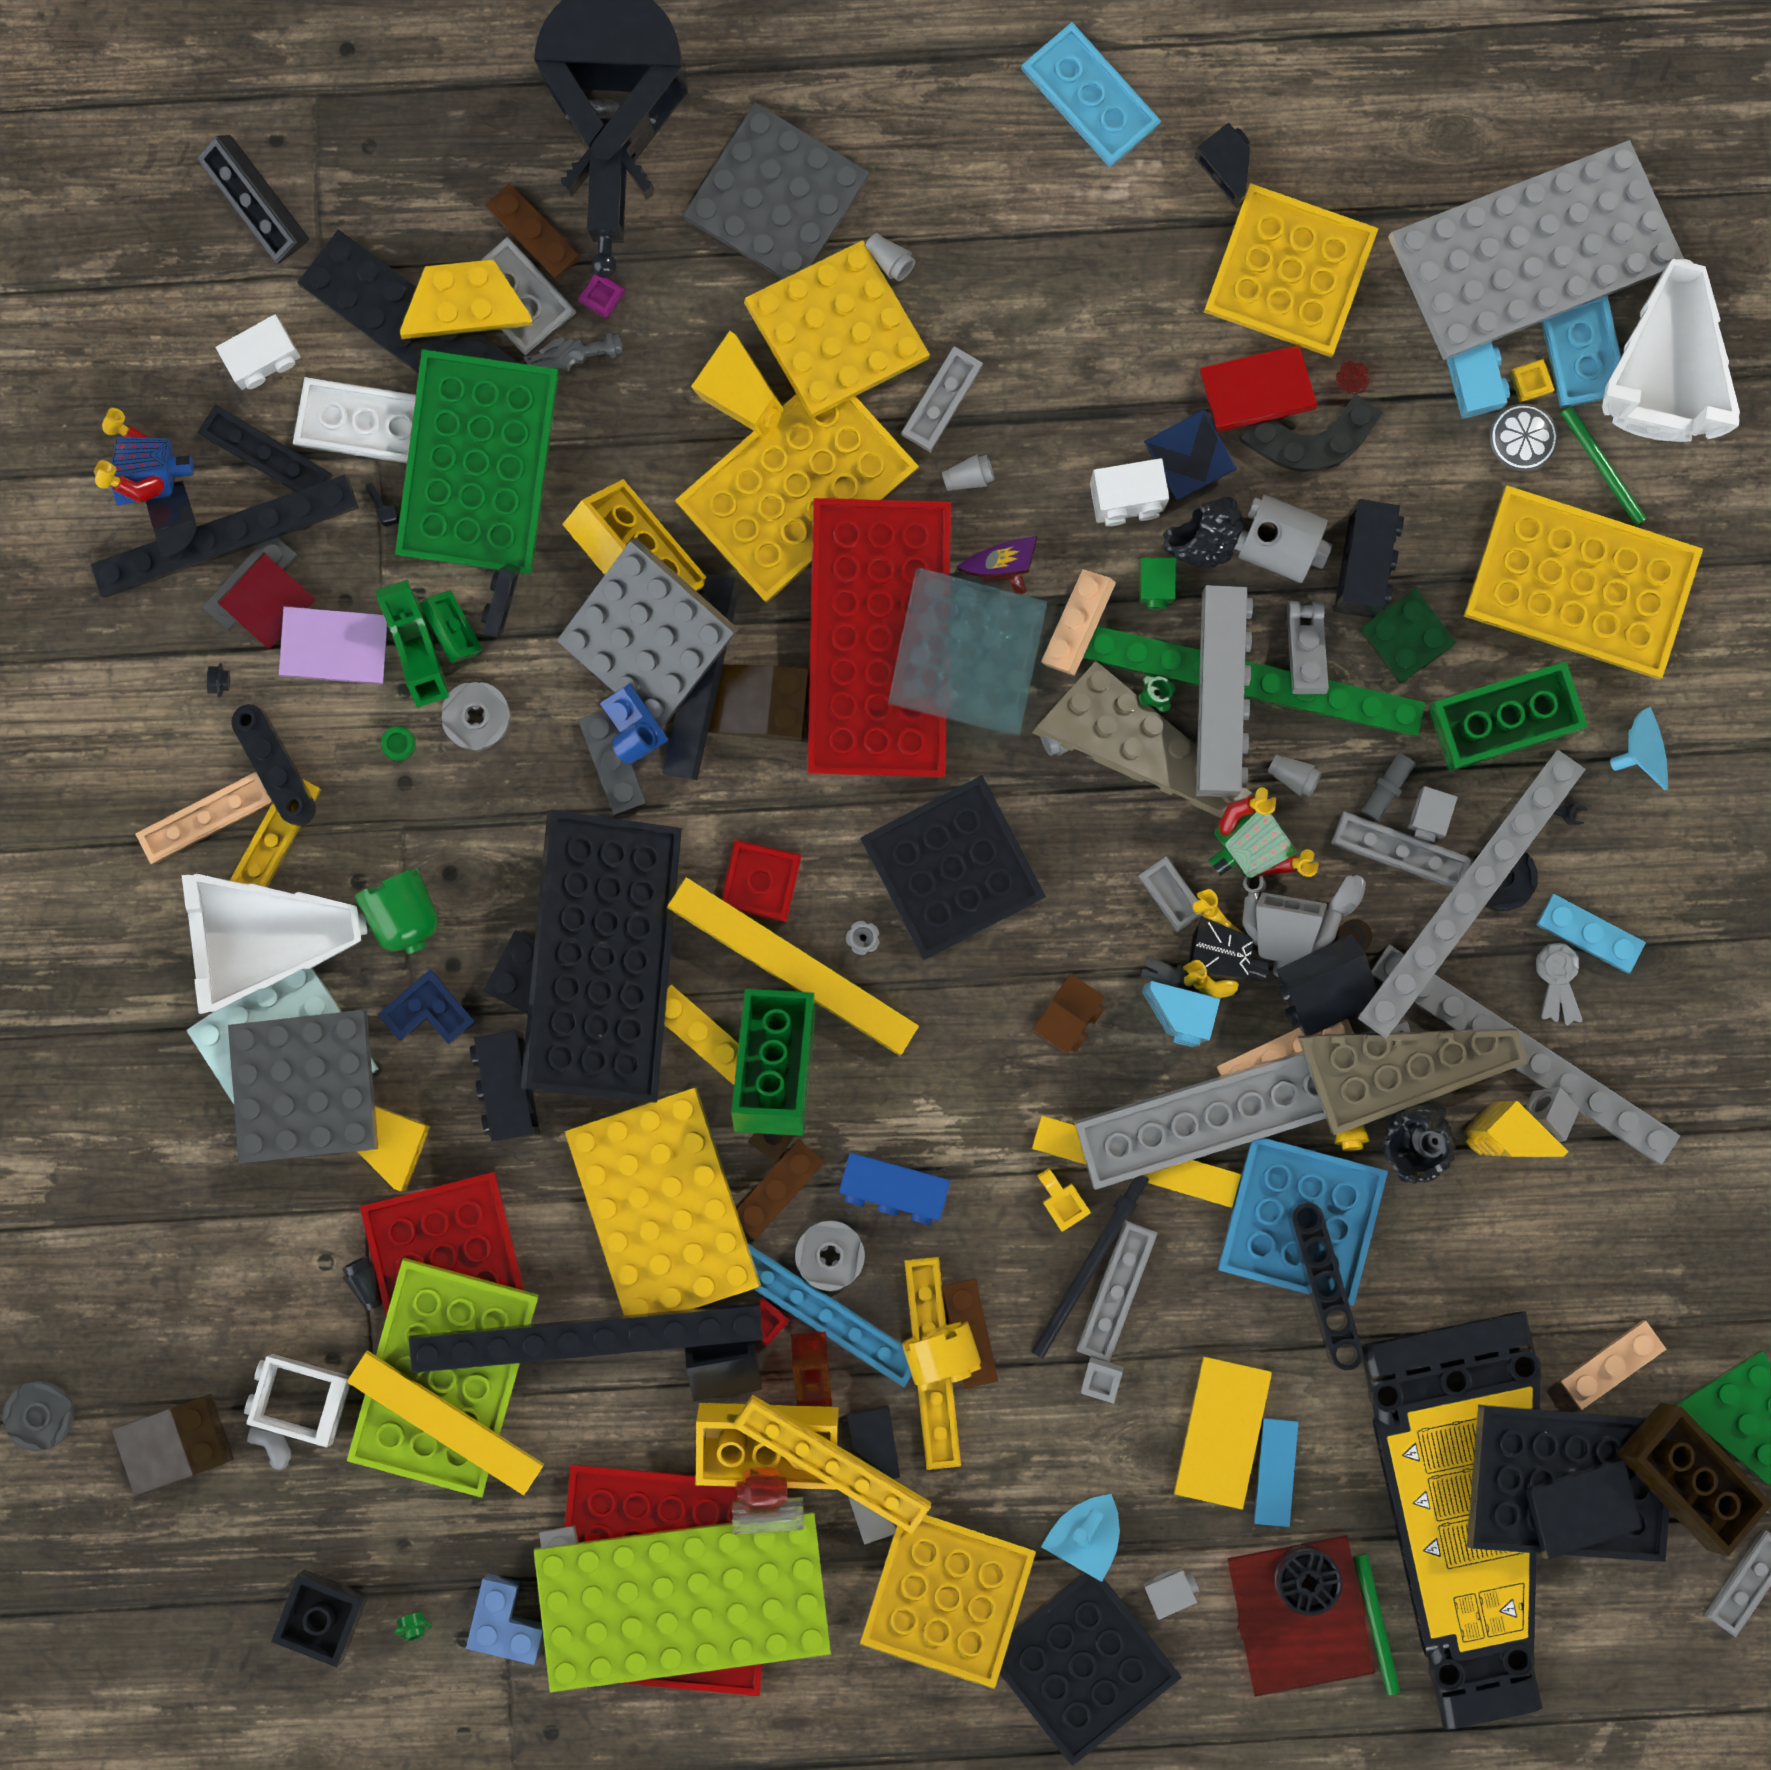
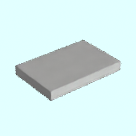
(537, 294)

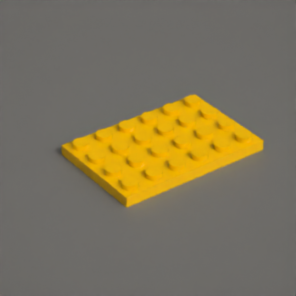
(763, 491)
(1583, 582)
(663, 1206)

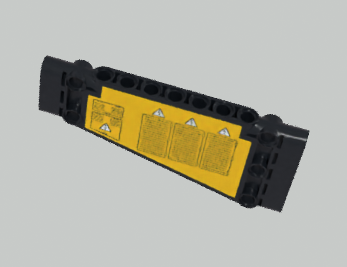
(1465, 1600)

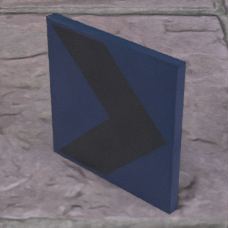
(1191, 455)

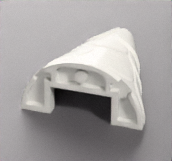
(1675, 364)
(259, 936)

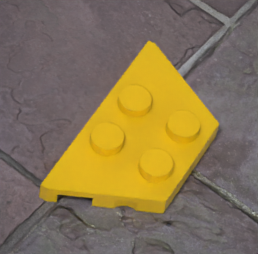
(463, 300)

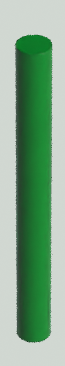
(1603, 466)
(1377, 1624)

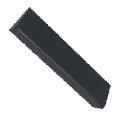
(252, 197)

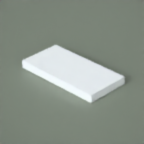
(354, 420)

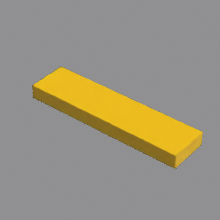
(269, 846)

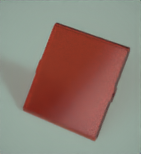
(1296, 1649)

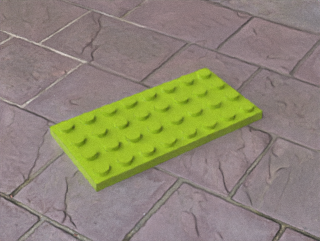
(679, 1603)

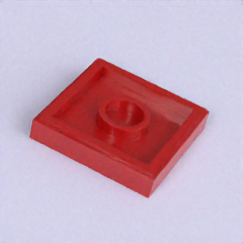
(761, 880)

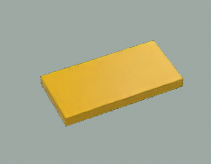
(1222, 1432)

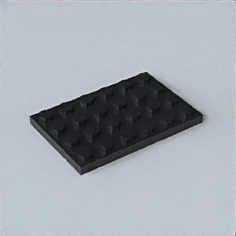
(1534, 1446)

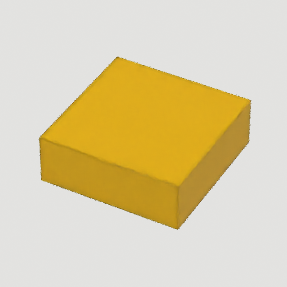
(1531, 381)

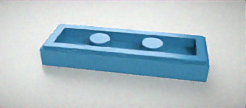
(1276, 1472)

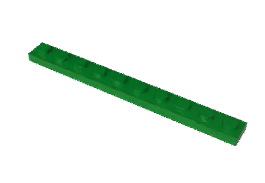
(1266, 682)

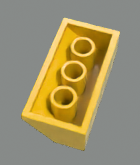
(616, 516)
(1511, 1131)
(727, 1453)

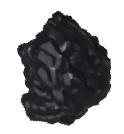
(1208, 536)
(1413, 1143)

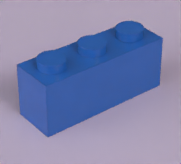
(894, 1188)

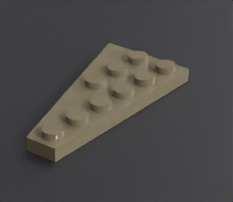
(1133, 739)
(1374, 1076)

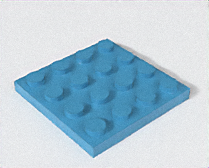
(1274, 1180)

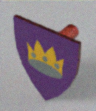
(1003, 563)

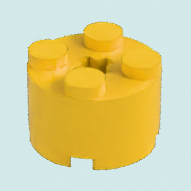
(941, 1355)

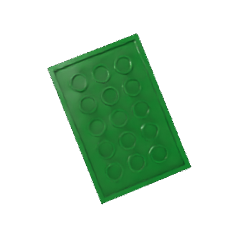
(476, 461)

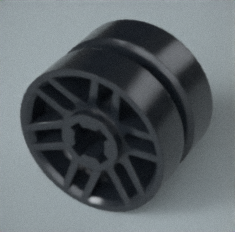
(1324, 1586)

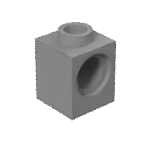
(1431, 814)
(1553, 1111)
(1171, 1591)

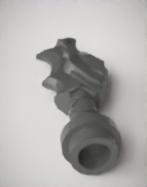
(564, 353)

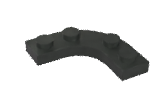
(1314, 451)

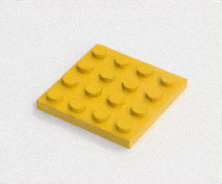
(1291, 270)
(836, 329)
(949, 1600)

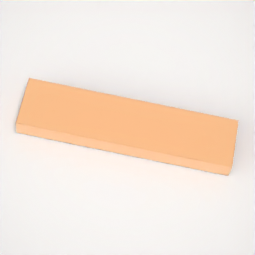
(204, 818)

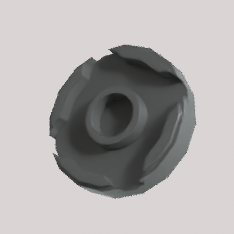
(38, 1415)

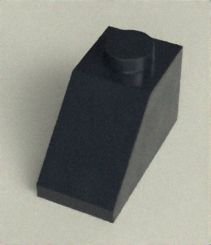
(1227, 161)
(873, 1438)

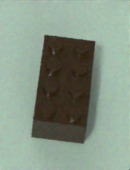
(1694, 1478)

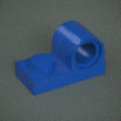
(636, 725)

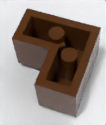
(1068, 1015)

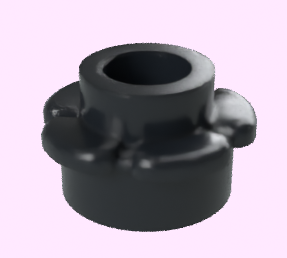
(218, 680)

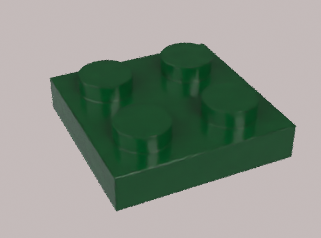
(1407, 636)

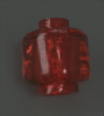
(761, 1491)

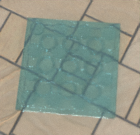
(967, 652)

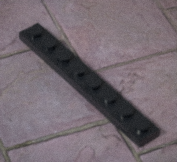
(228, 535)

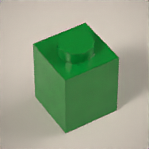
(1157, 582)

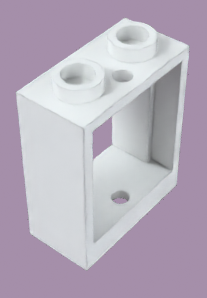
(331, 1413)

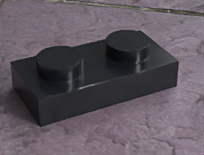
(496, 613)

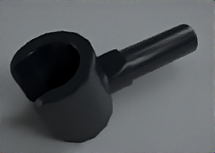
(386, 514)
(1567, 813)

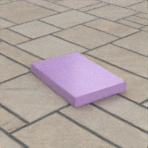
(333, 645)

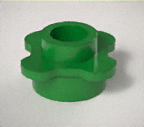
(1160, 684)
(412, 1626)

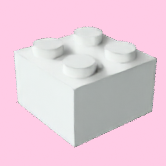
(1129, 492)

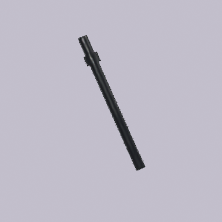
(1124, 1207)

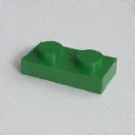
(450, 626)

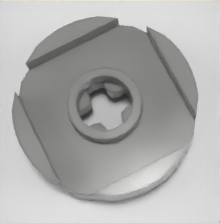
(495, 716)
(842, 1271)

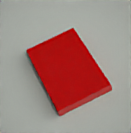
(1258, 388)

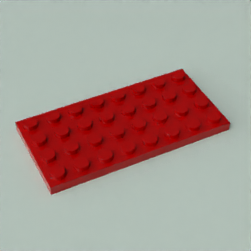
(859, 606)

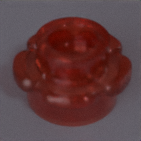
(1353, 386)

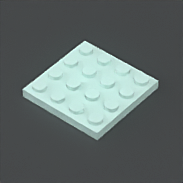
(292, 997)

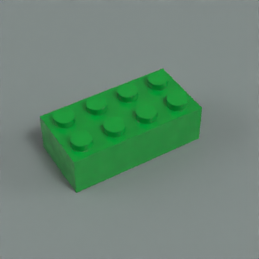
(1507, 716)
(774, 1062)

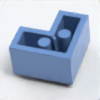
(497, 1629)

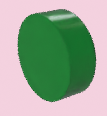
(398, 743)

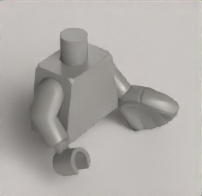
(1296, 927)

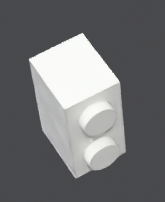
(258, 353)

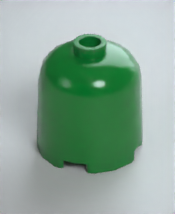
(400, 912)

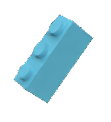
(1182, 1012)

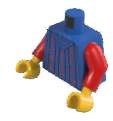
(140, 465)

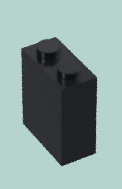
(1326, 986)

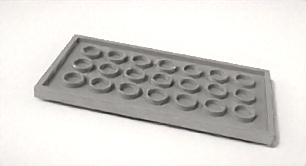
(1535, 249)

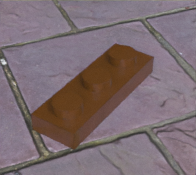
(532, 231)
(778, 1188)
(965, 1305)

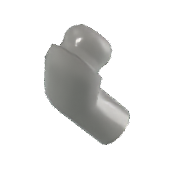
(275, 1445)

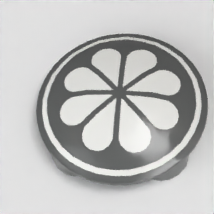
(1523, 437)

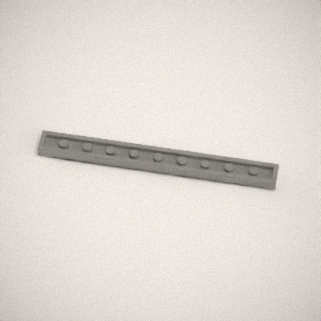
(1471, 894)
(1544, 1066)

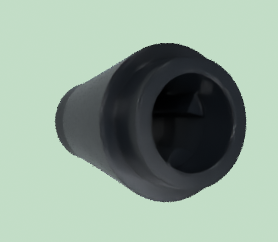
(363, 1282)

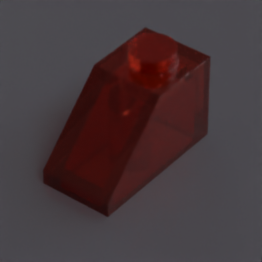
(811, 1369)

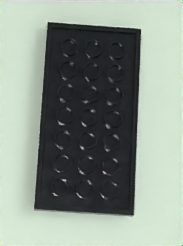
(601, 957)

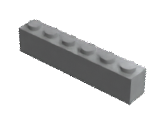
(1222, 691)

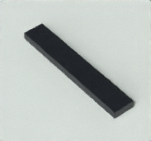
(695, 713)

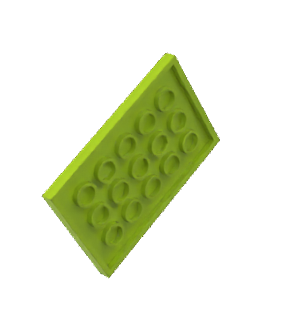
(438, 1302)

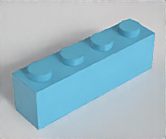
(1478, 381)

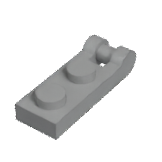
(1307, 648)

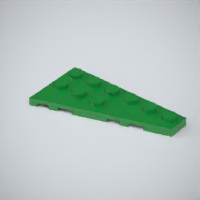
(1738, 1412)

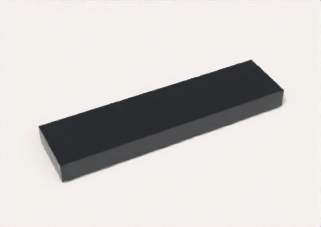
(261, 451)

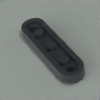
(273, 765)

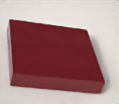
(260, 597)

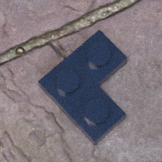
(429, 1001)

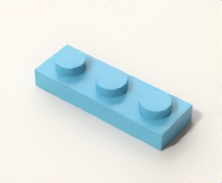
(1590, 933)

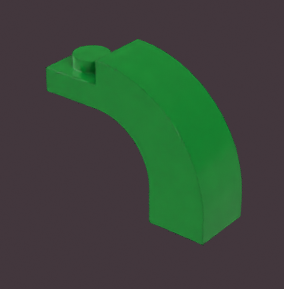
(414, 643)

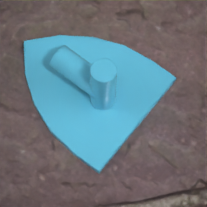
(1645, 749)
(1087, 1536)

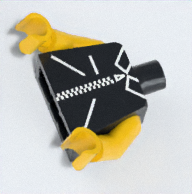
(1219, 953)

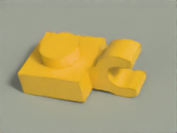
(1064, 1203)

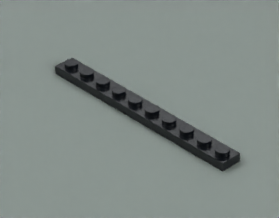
(585, 1338)

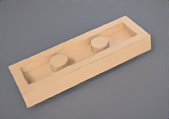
(1078, 622)
(1612, 1364)

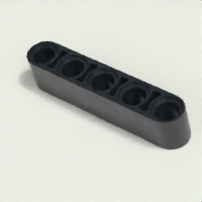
(1337, 1298)

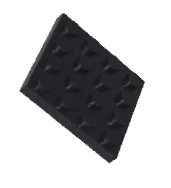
(952, 867)
(1084, 1666)

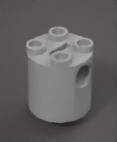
(1296, 540)

